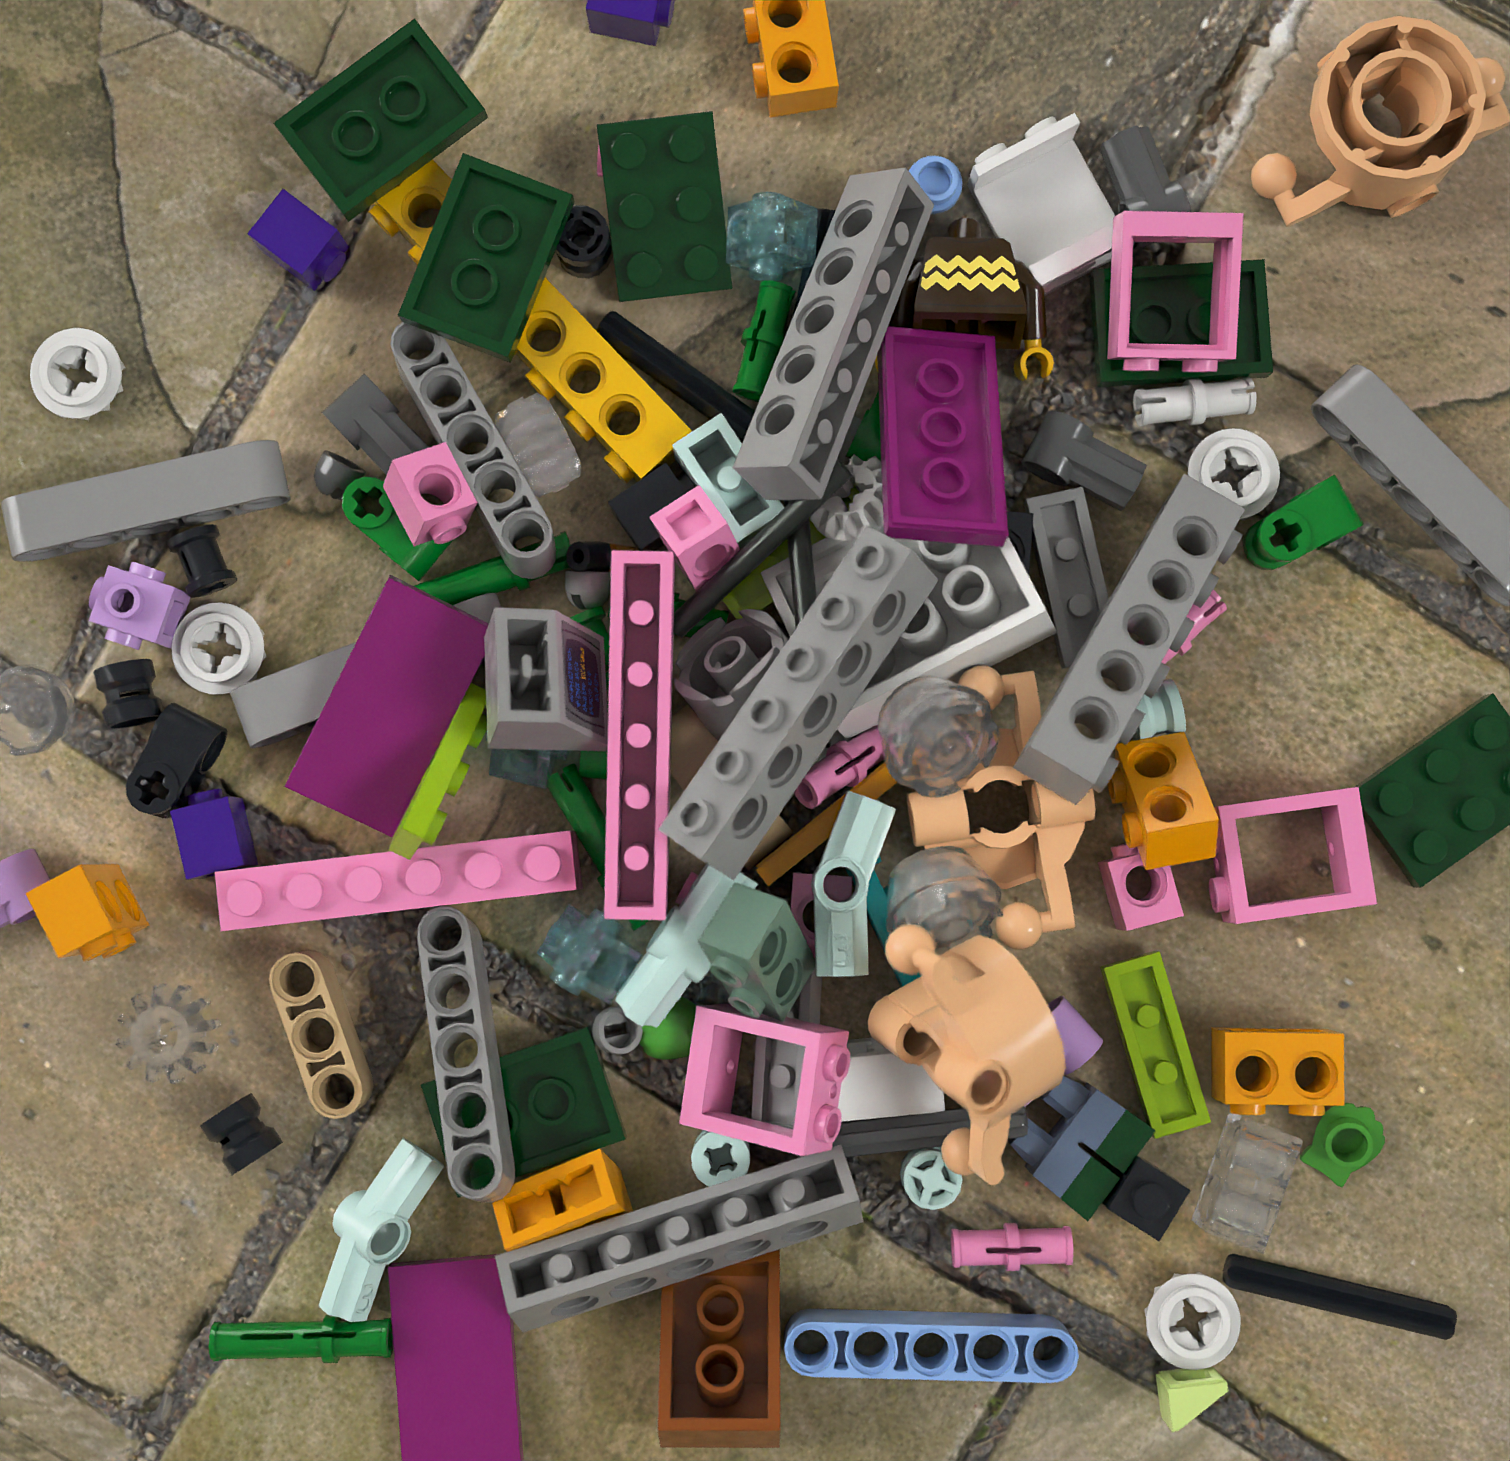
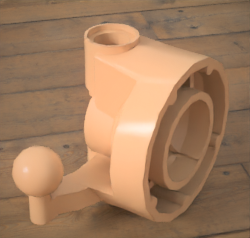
(1431, 87)
(1035, 846)
(977, 1034)

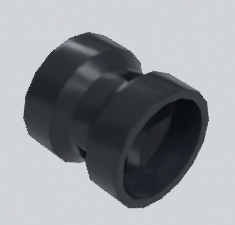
(586, 254)
(128, 693)
(241, 1134)

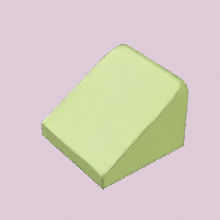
(1187, 1394)

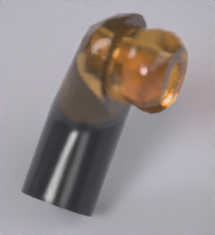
(593, 555)

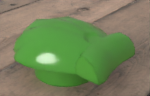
(673, 1034)
(1344, 1142)

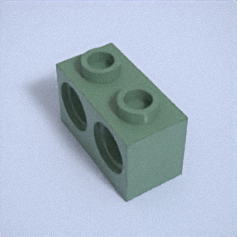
(757, 952)

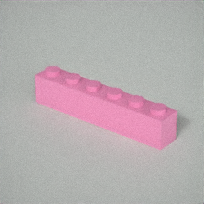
(639, 734)
(394, 883)

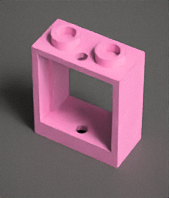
(1177, 227)
(1346, 852)
(714, 1071)

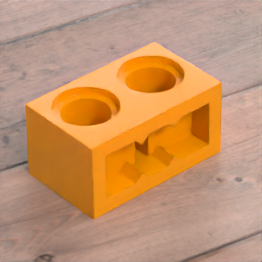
(800, 46)
(1164, 801)
(88, 911)
(1278, 1055)
(562, 1200)

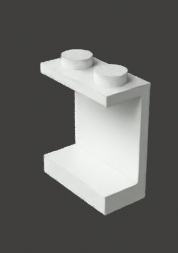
(1045, 203)

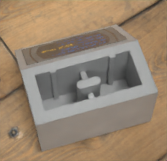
(544, 682)

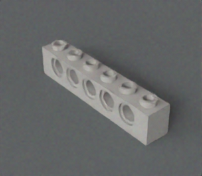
(834, 336)
(800, 702)
(1056, 750)
(678, 1239)

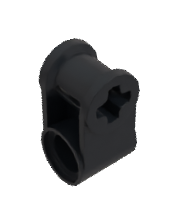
(178, 756)

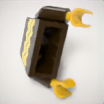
(976, 289)

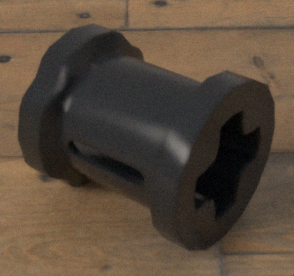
(202, 560)

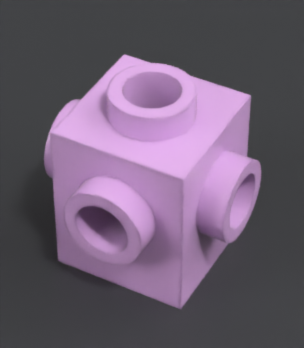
(137, 606)

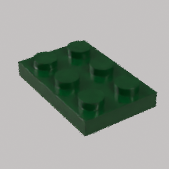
(381, 119)
(664, 206)
(486, 257)
(1174, 308)
(1443, 792)
(554, 1105)

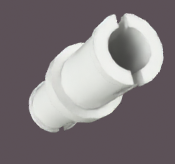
(1194, 401)

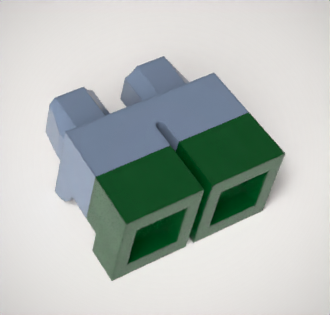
(1065, 1166)

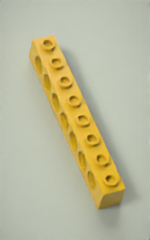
(578, 350)

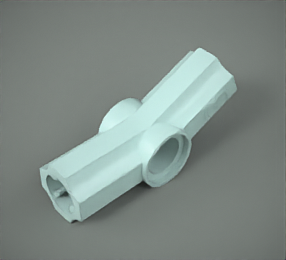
(842, 925)
(674, 951)
(375, 1230)

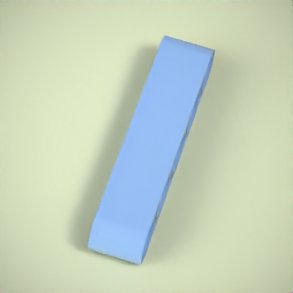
(952, 1363)

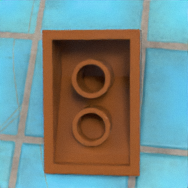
(721, 1358)

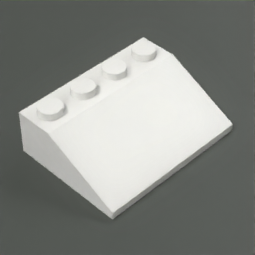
(972, 616)

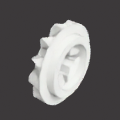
(69, 350)
(1246, 452)
(867, 507)
(204, 627)
(1217, 1331)

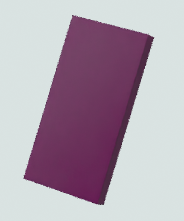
(941, 438)
(390, 706)
(454, 1361)

